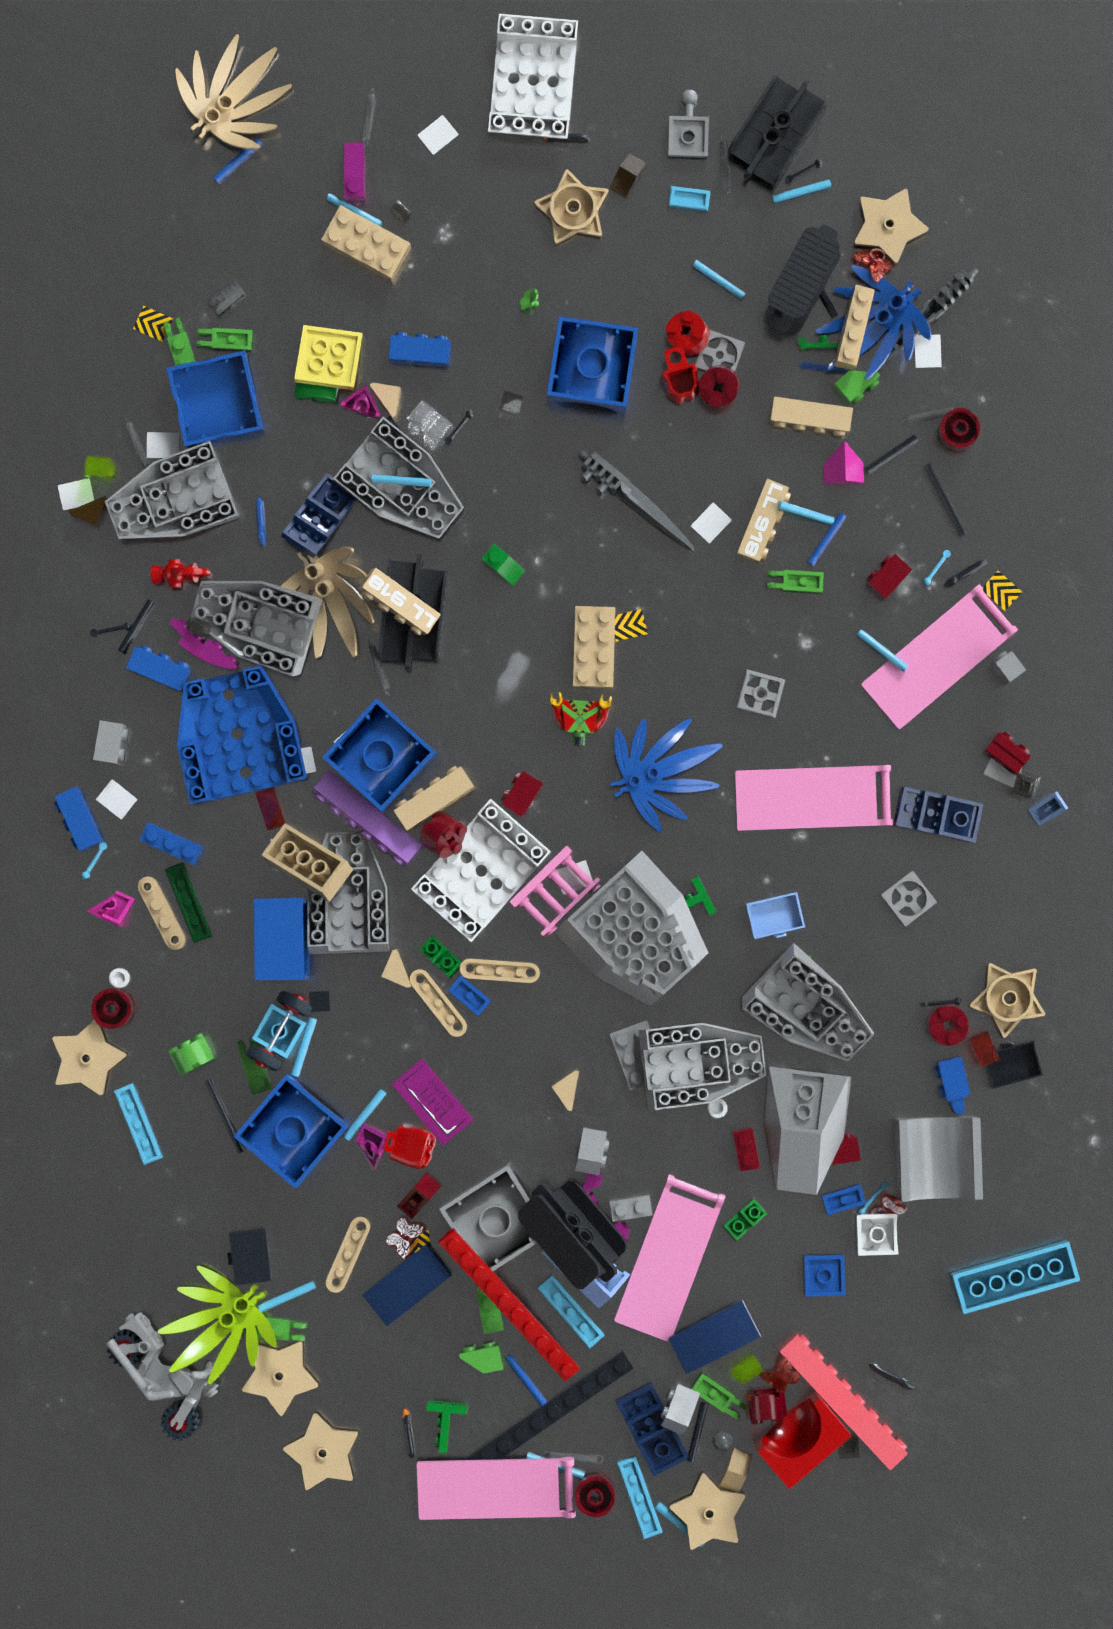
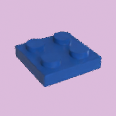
(824, 1275)

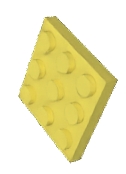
(328, 357)

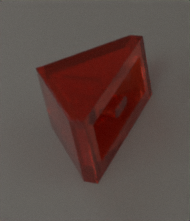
(983, 1048)

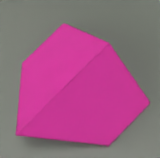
(362, 403)
(843, 467)
(113, 909)
(371, 1143)

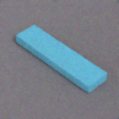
(138, 1124)
(570, 1311)
(639, 1497)

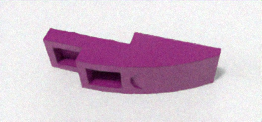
(210, 652)

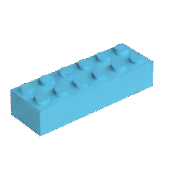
(1015, 1276)

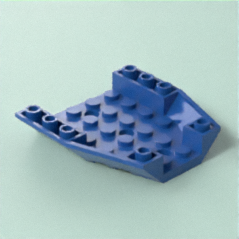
(211, 755)

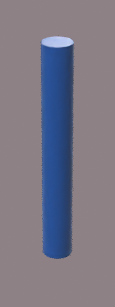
(234, 163)
(826, 539)
(525, 1380)

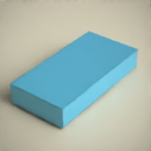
(689, 198)

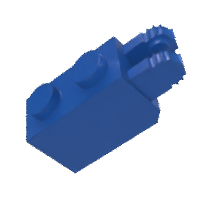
(953, 1082)

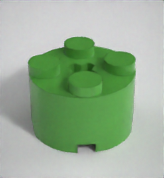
(190, 1054)

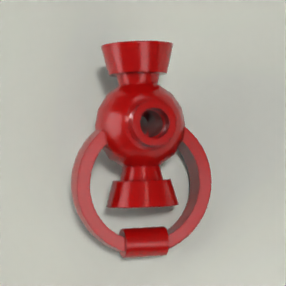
(175, 573)

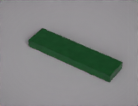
(188, 902)

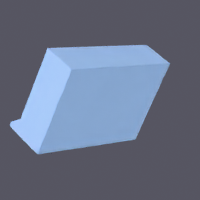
(775, 916)

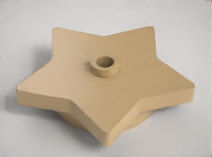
(568, 194)
(889, 239)
(1023, 1002)
(101, 1054)
(294, 1381)
(322, 1437)
(704, 1498)

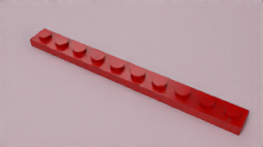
(509, 1304)

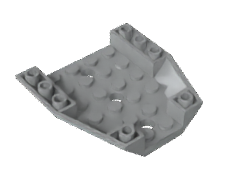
(646, 904)

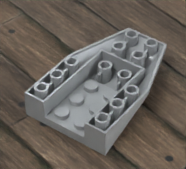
(395, 454)
(174, 497)
(259, 621)
(358, 912)
(807, 1007)
(697, 1063)
(804, 1126)

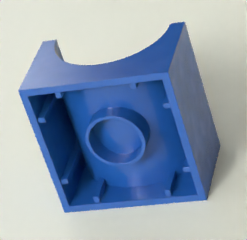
(592, 363)
(380, 755)
(281, 939)
(291, 1131)

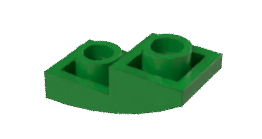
(320, 393)
(441, 956)
(744, 1220)

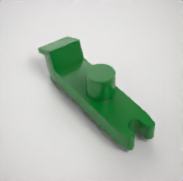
(822, 345)

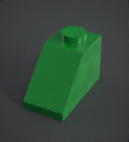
(503, 564)

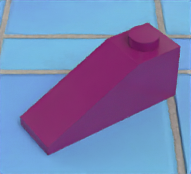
(354, 172)

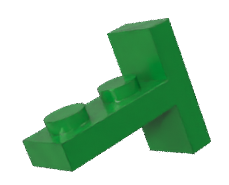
(701, 896)
(444, 1420)

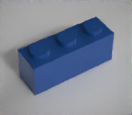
(419, 349)
(159, 668)
(78, 819)
(171, 843)

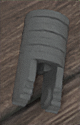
(226, 297)

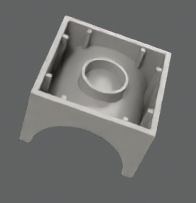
(938, 1158)
(489, 1217)

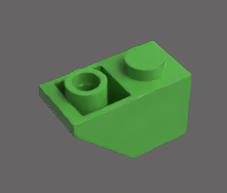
(853, 385)
(484, 1359)

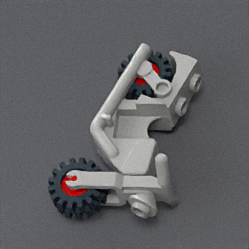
(155, 1379)

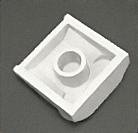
(876, 1234)

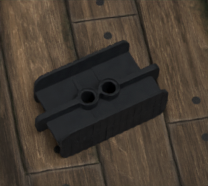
(802, 113)
(803, 279)
(397, 639)
(573, 1233)

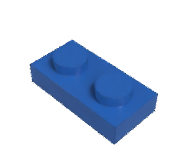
(469, 995)
(843, 1199)

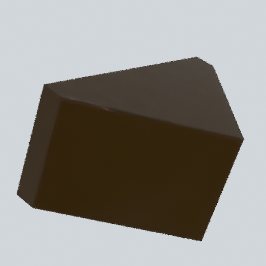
(627, 175)
(91, 512)

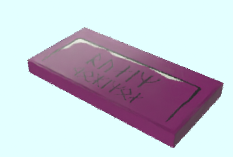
(432, 1102)

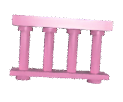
(551, 873)

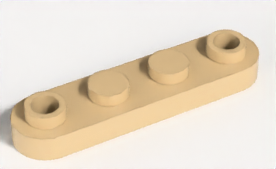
(161, 913)
(499, 970)
(438, 1003)
(348, 1254)

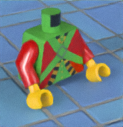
(580, 716)

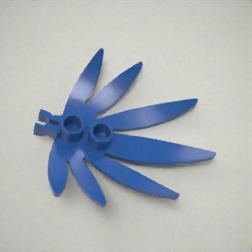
(893, 311)
(646, 775)

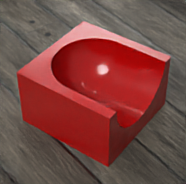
(802, 1439)

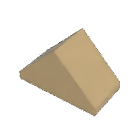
(388, 396)
(395, 970)
(566, 1089)
(736, 1470)

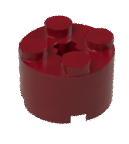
(723, 375)
(966, 420)
(443, 835)
(100, 1008)
(951, 1036)
(765, 1405)
(584, 1490)

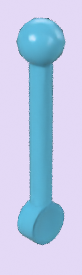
(946, 554)
(102, 846)
(883, 1186)

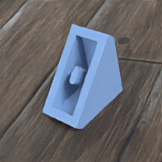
(1047, 808)

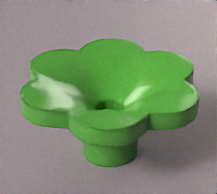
(529, 299)

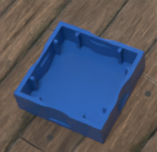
(215, 398)

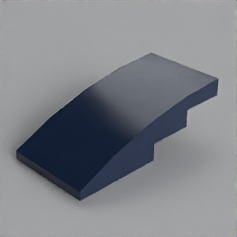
(319, 516)
(938, 814)
(406, 1284)
(714, 1337)
(657, 1444)

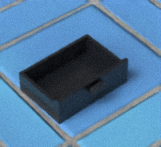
(1015, 1064)
(249, 1256)

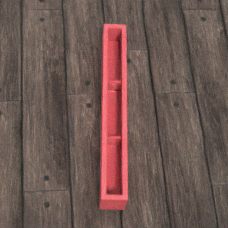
(843, 1402)

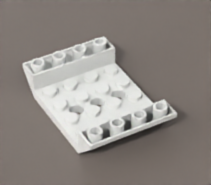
(538, 49)
(460, 893)

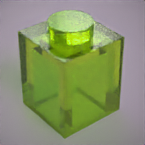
(99, 467)
(746, 1368)

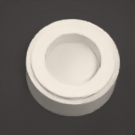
(119, 978)
(717, 1109)

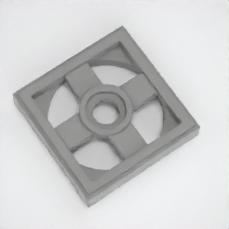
(739, 345)
(762, 686)
(887, 896)

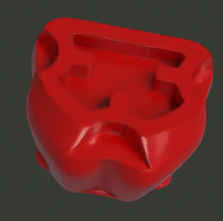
(680, 379)
(410, 1146)

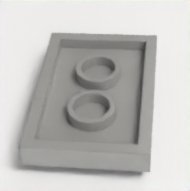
(629, 1053)

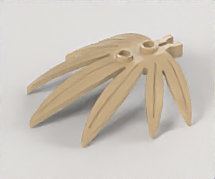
(218, 110)
(322, 578)

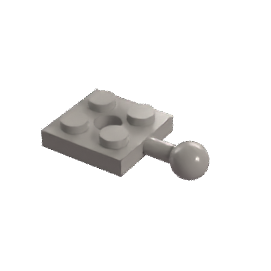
(696, 125)

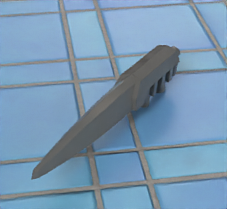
(942, 302)
(628, 493)

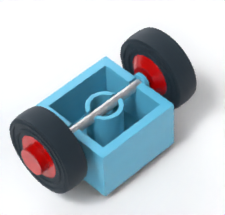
(278, 1031)

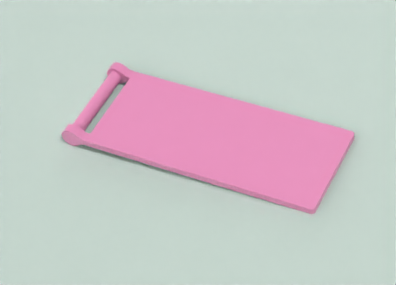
(937, 658)
(811, 797)
(668, 1260)
(493, 1488)

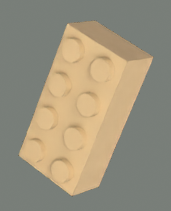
(366, 243)
(594, 647)
(433, 799)
(307, 862)

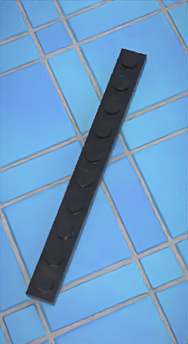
(554, 1409)

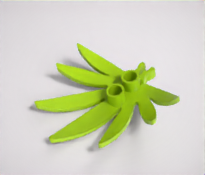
(234, 1315)

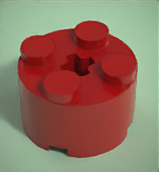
(680, 325)

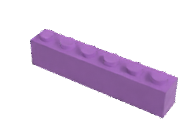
(366, 818)

